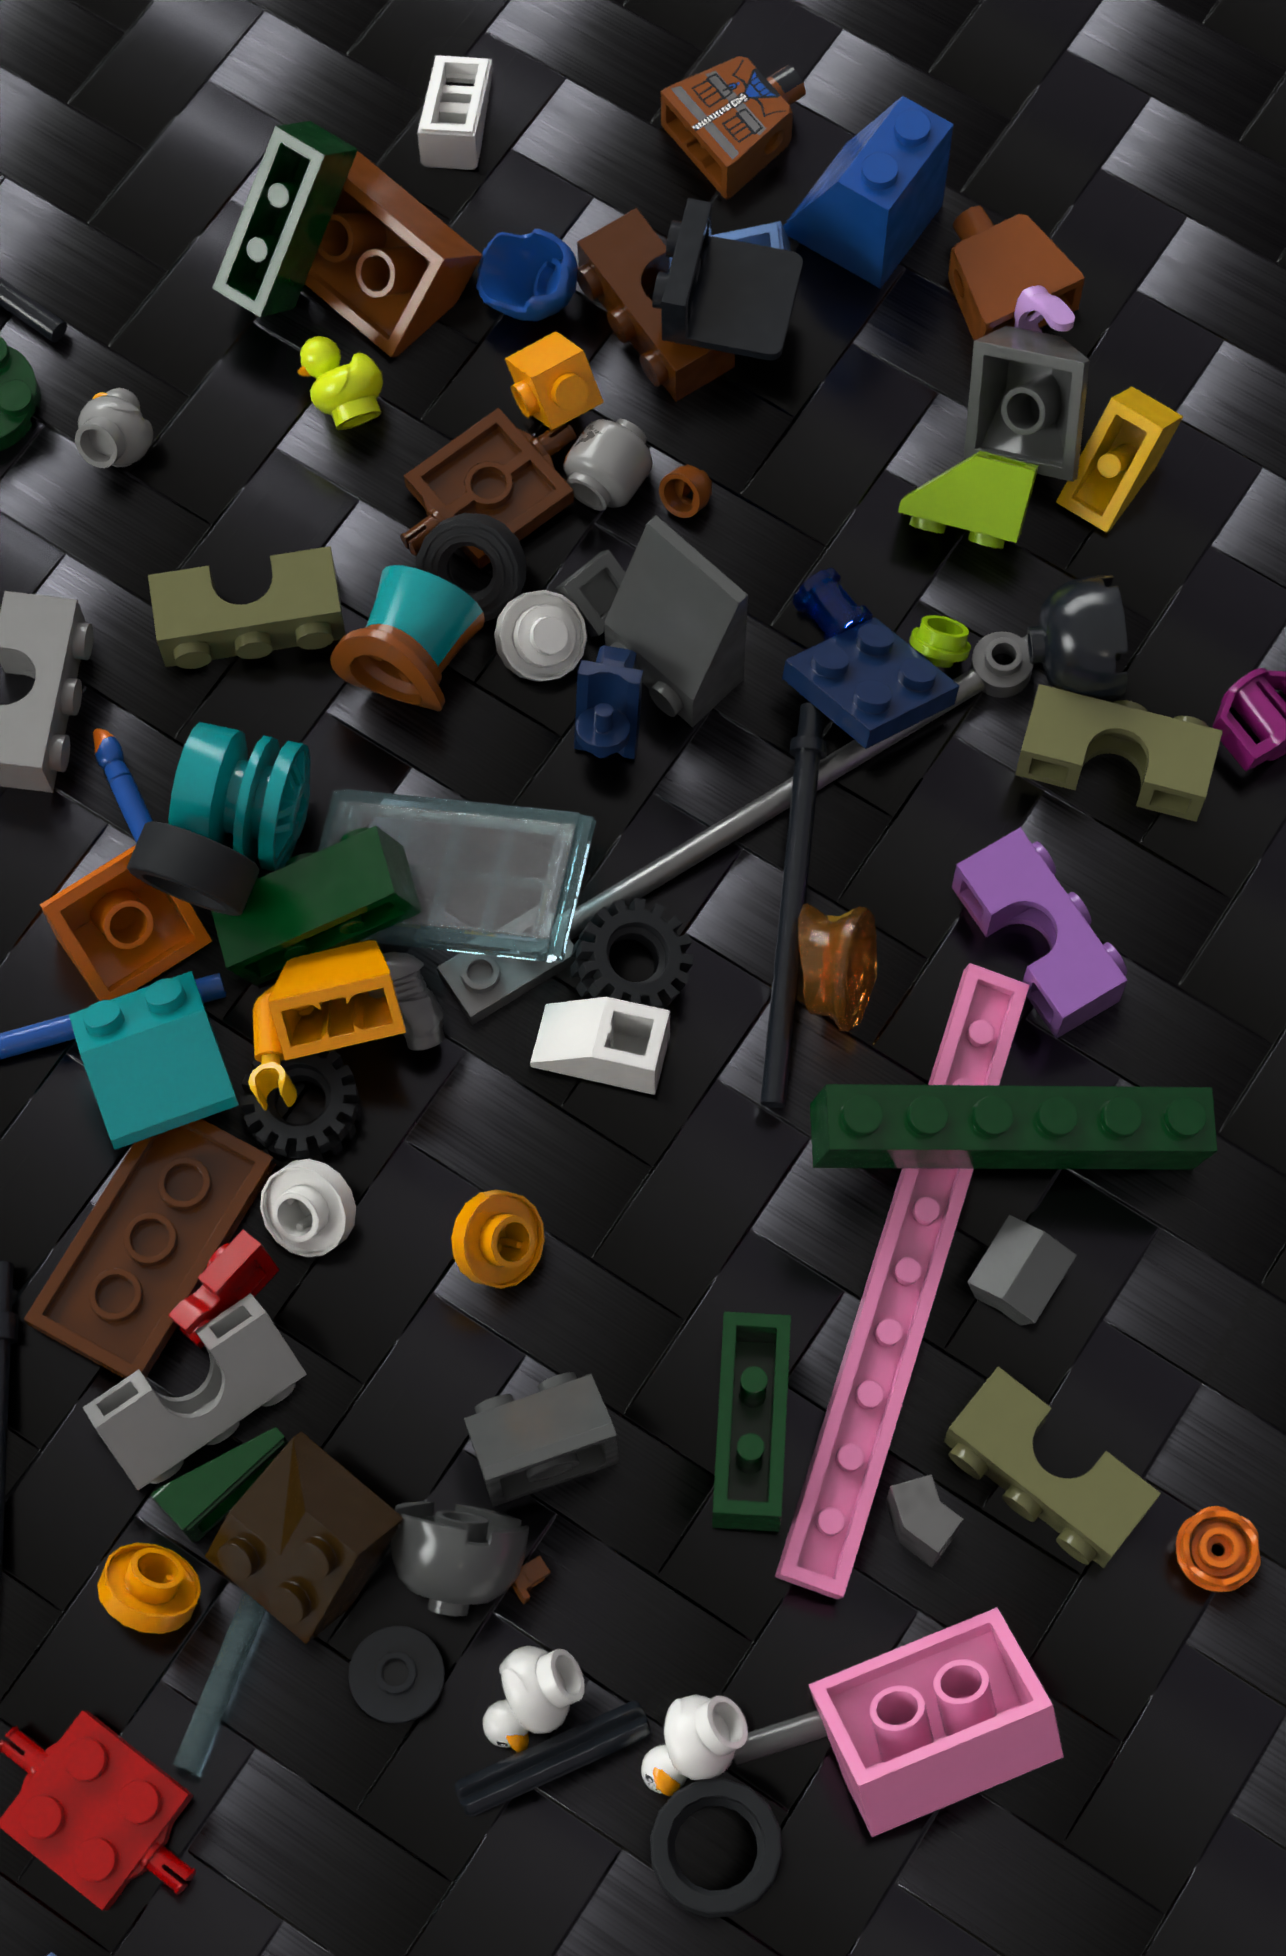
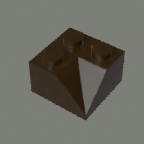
(304, 1538)

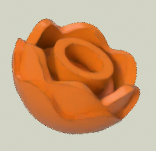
(1240, 1549)

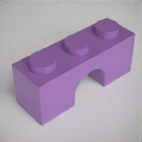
(1017, 885)

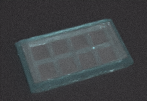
(482, 871)

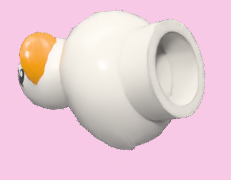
(537, 1695)
(698, 1741)

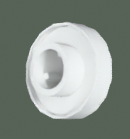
(540, 635)
(308, 1207)

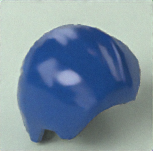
(527, 274)

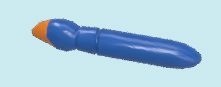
(111, 759)

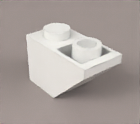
(604, 1042)

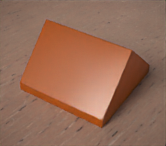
(122, 928)

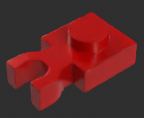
(229, 1276)

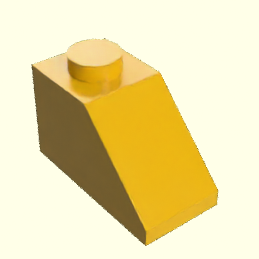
(1119, 457)

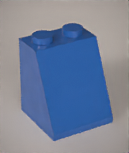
(878, 192)

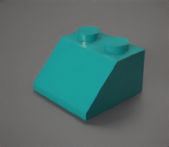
(153, 1060)

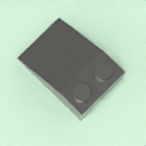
(681, 623)

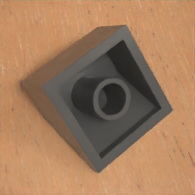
(542, 1437)

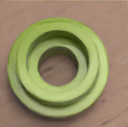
(941, 640)

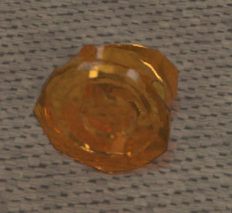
(838, 963)

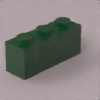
(284, 218)
(319, 904)
(751, 1421)

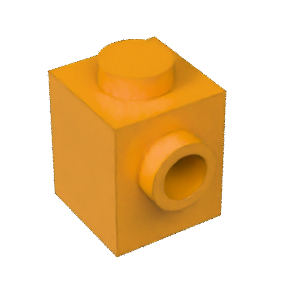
(553, 381)

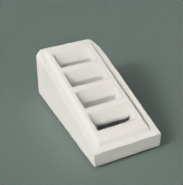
(455, 115)

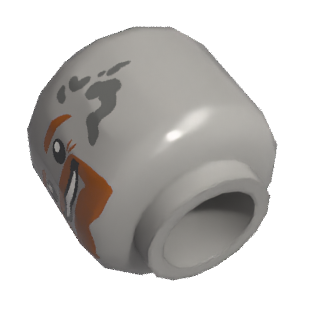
(608, 463)

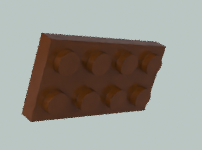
(149, 1244)

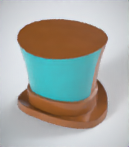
(409, 637)

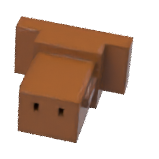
(530, 1575)

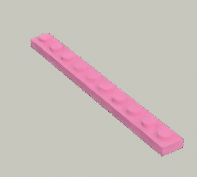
(894, 1308)

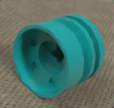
(253, 799)

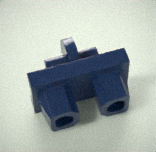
(608, 703)

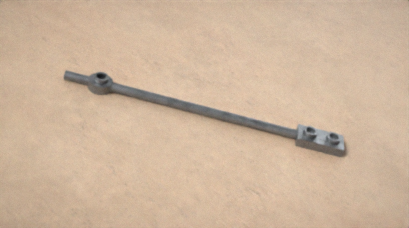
(490, 982)

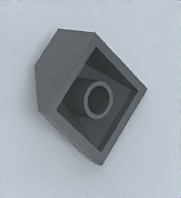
(1028, 400)

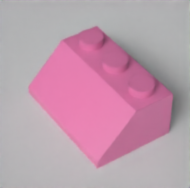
(937, 1721)

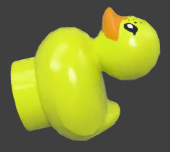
(341, 391)

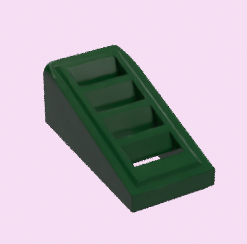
(209, 1492)

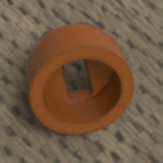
(678, 484)

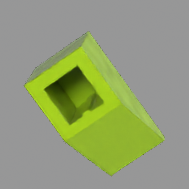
(979, 495)

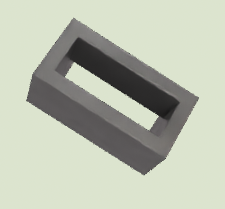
(921, 1519)

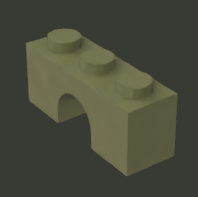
(296, 611)
(1169, 753)
(1087, 1511)

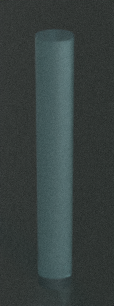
(220, 1685)

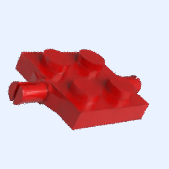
(95, 1810)

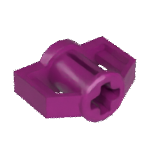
(1262, 710)

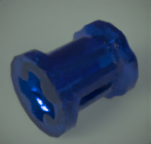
(830, 604)

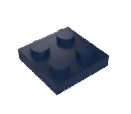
(870, 682)

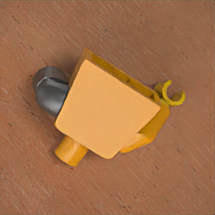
(338, 1002)

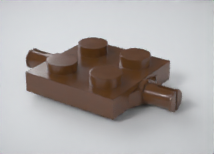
(491, 473)

